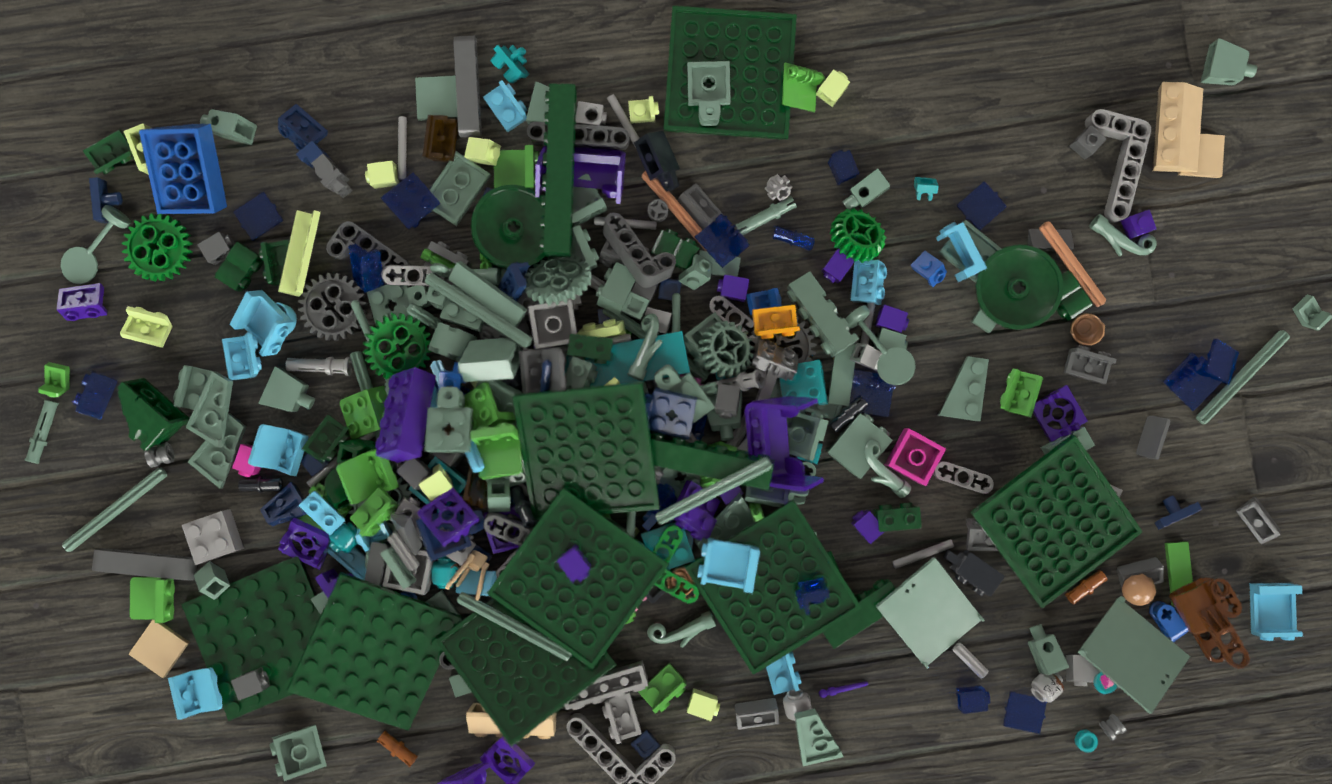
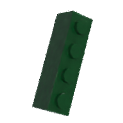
(863, 617)

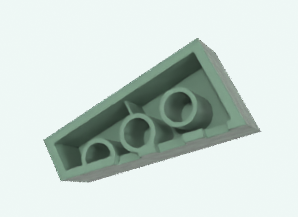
(821, 314)

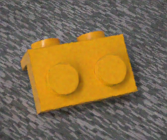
(775, 320)

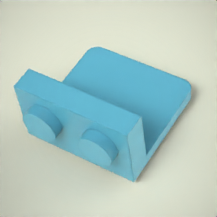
(241, 357)
(278, 449)
(195, 692)

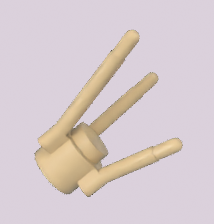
(473, 562)

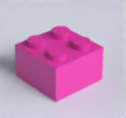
(915, 456)

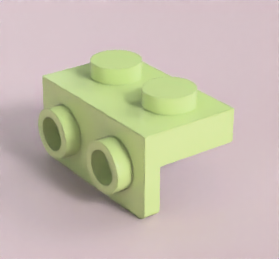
(146, 326)
(608, 329)

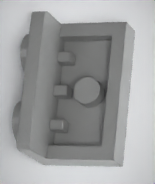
(622, 717)

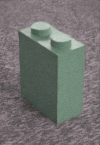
(490, 360)
(850, 444)

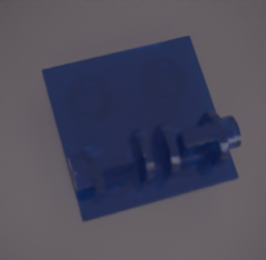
(410, 201)
(722, 240)
(1191, 381)
(874, 391)

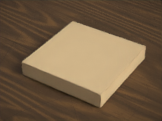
(1210, 157)
(159, 648)

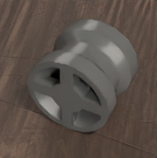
(658, 206)
(1112, 727)

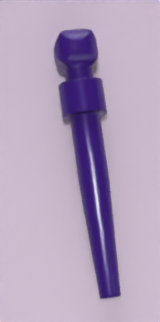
(832, 690)

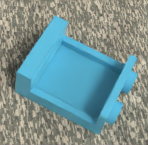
(965, 248)
(264, 319)
(729, 564)
(1274, 610)

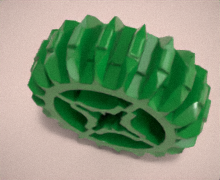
(857, 235)

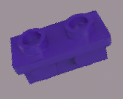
(81, 302)

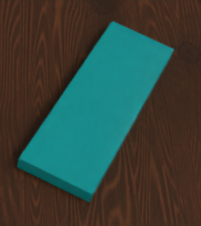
(670, 352)

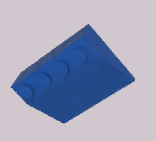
(183, 169)

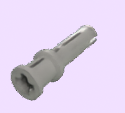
(327, 365)
(745, 380)

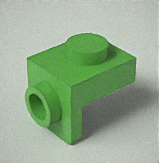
(55, 380)

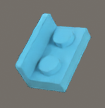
(505, 106)
(868, 282)
(322, 512)
(782, 675)

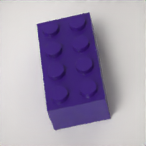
(405, 415)

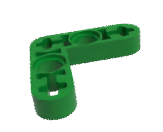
(667, 573)

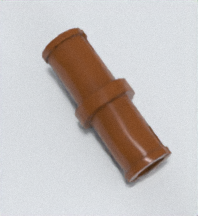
(1086, 587)
(397, 748)

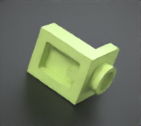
(643, 110)

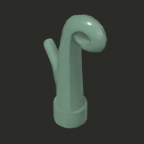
(1117, 239)
(492, 275)
(648, 348)
(886, 477)
(688, 631)

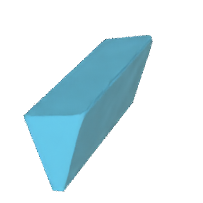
(471, 582)

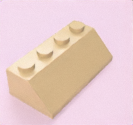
(1178, 127)
(481, 724)

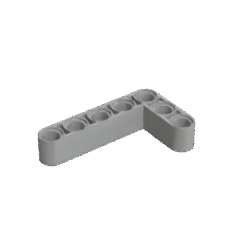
(1125, 159)
(609, 765)

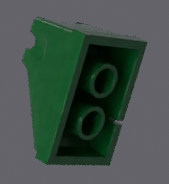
(149, 413)

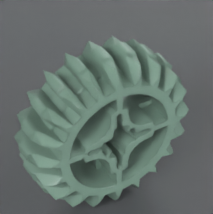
(723, 333)

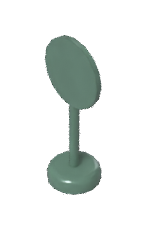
(79, 263)
(895, 364)

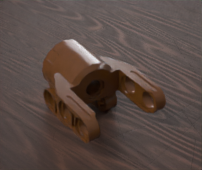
(1206, 610)

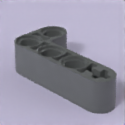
(618, 230)
(359, 238)
(517, 539)

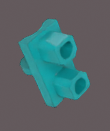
(504, 56)

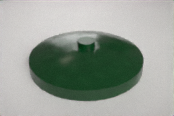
(509, 226)
(1019, 287)

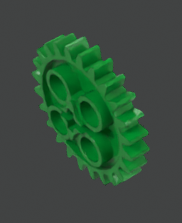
(140, 240)
(387, 332)

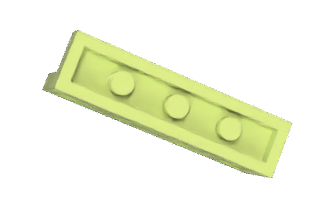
(299, 253)

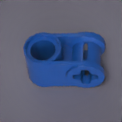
(1168, 620)

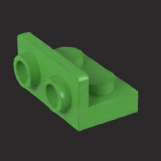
(374, 512)
(663, 688)

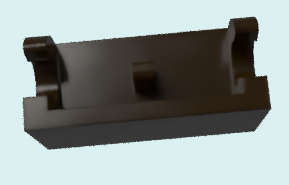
(440, 138)
(476, 490)

